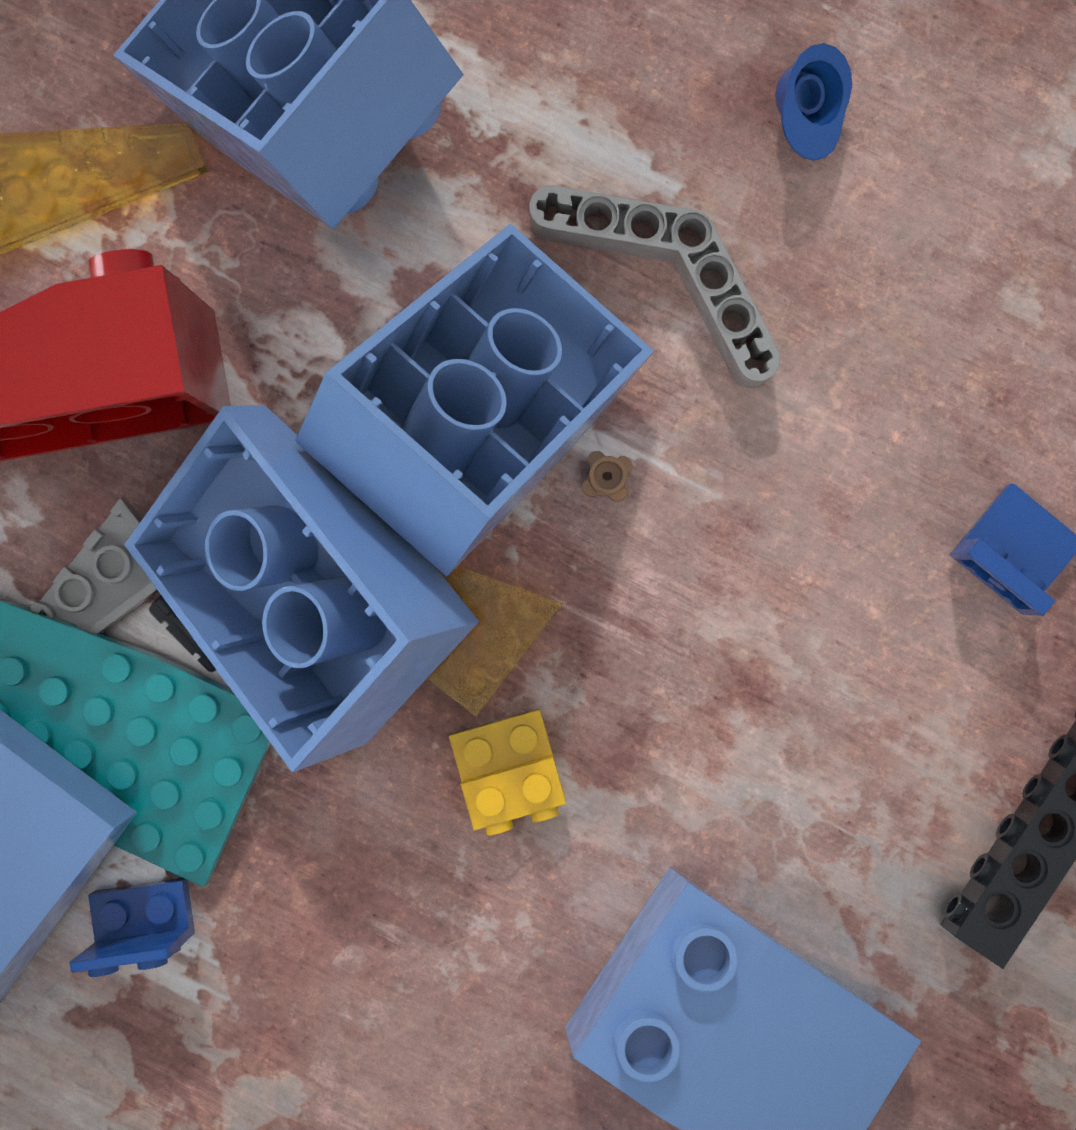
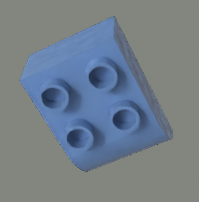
(298, 88)
(470, 396)

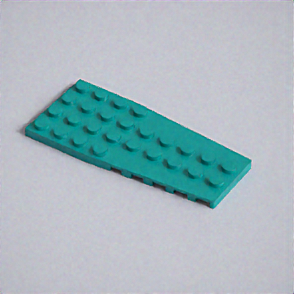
(140, 729)

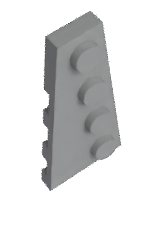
(102, 579)

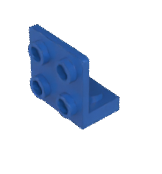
(1017, 550)
(136, 926)

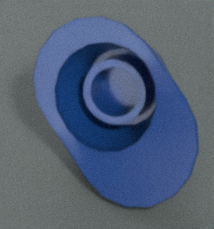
(814, 100)

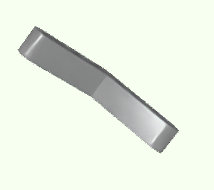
(667, 247)

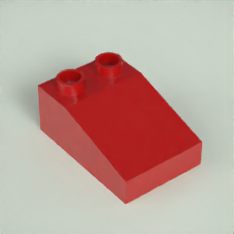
(107, 359)

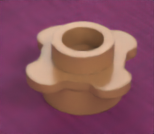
(598, 465)

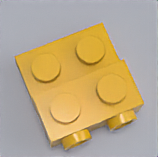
(508, 772)

